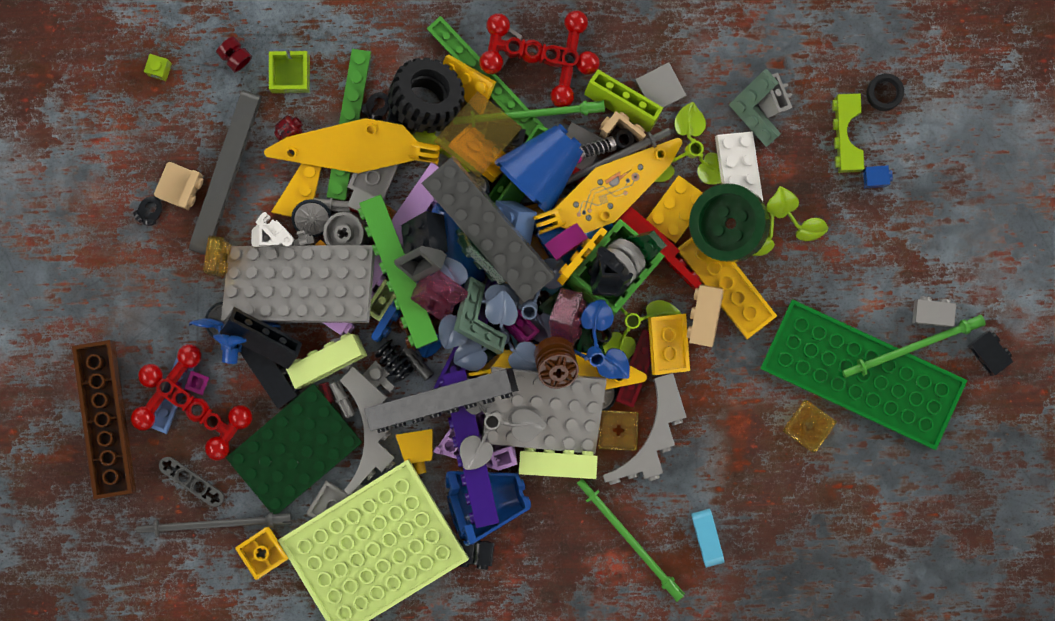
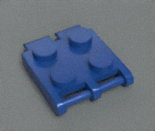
(383, 328)

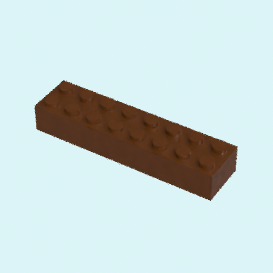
(104, 419)

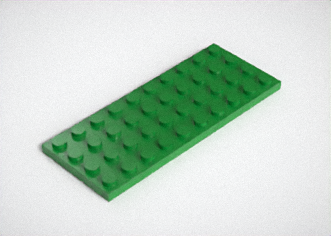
(898, 394)

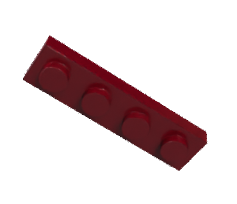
(641, 361)

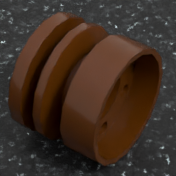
(556, 362)

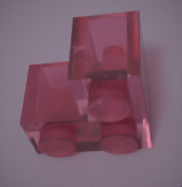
(565, 315)

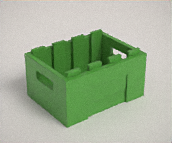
(580, 279)

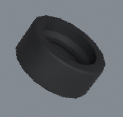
(899, 92)

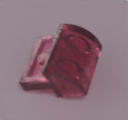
(438, 294)

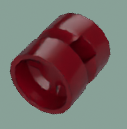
(235, 56)

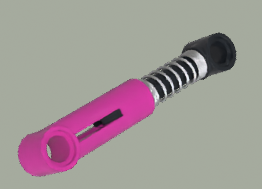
(609, 144)

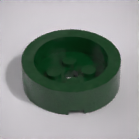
(712, 212)

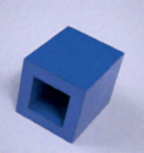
(877, 176)

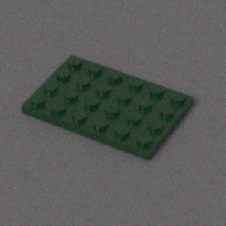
(294, 449)

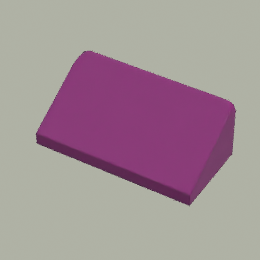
(523, 329)

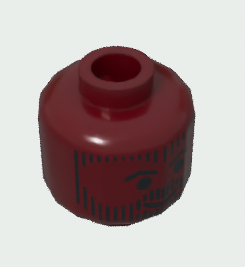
(288, 127)

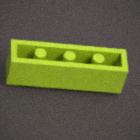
(623, 99)

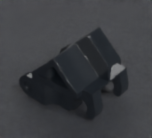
(606, 274)

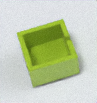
(289, 74)

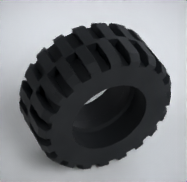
(431, 76)

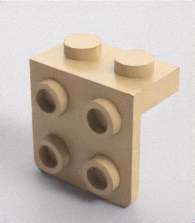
(622, 121)
(179, 185)

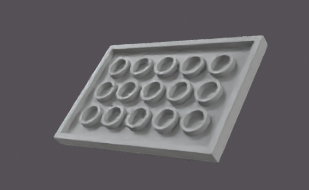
(569, 412)

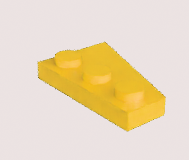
(471, 79)
(300, 188)
(578, 257)

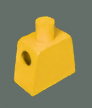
(417, 448)

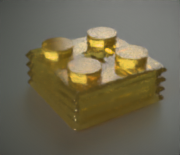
(216, 256)
(821, 423)
(627, 439)

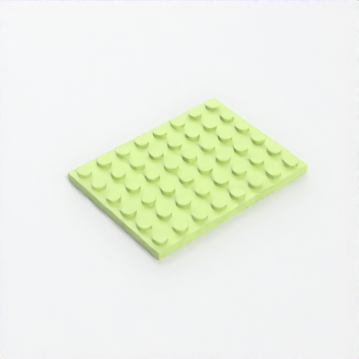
(374, 547)

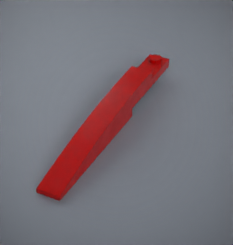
(641, 225)

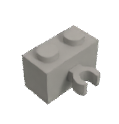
(776, 100)

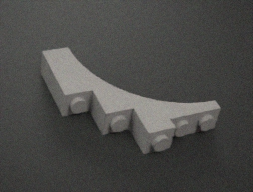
(668, 410)
(374, 453)

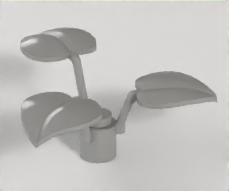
(477, 452)

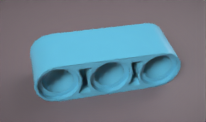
(707, 538)

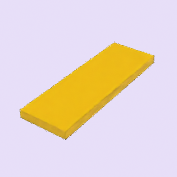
(740, 298)

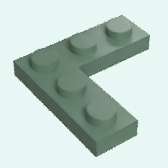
(752, 116)
(468, 323)

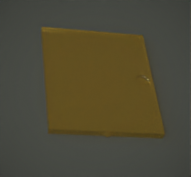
(478, 134)

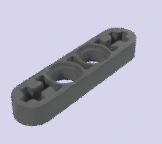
(190, 483)

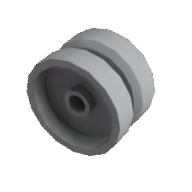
(340, 223)
(629, 256)

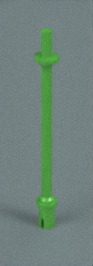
(584, 108)
(964, 327)
(666, 581)

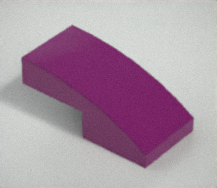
(566, 241)
(196, 382)

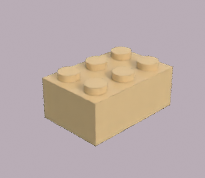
(705, 315)

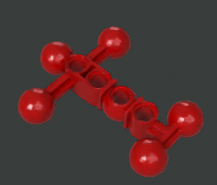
(575, 22)
(152, 376)

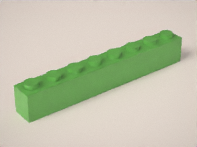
(389, 249)

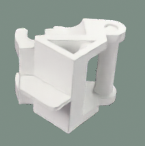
(270, 234)

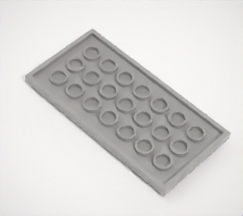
(300, 283)

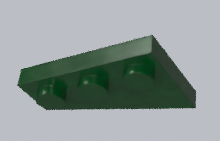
(648, 243)

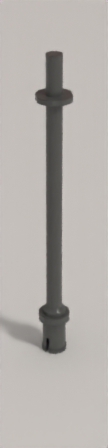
(623, 153)
(270, 520)

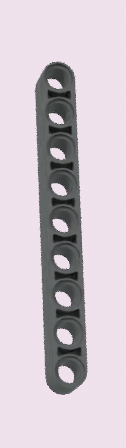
(225, 170)

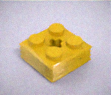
(249, 553)

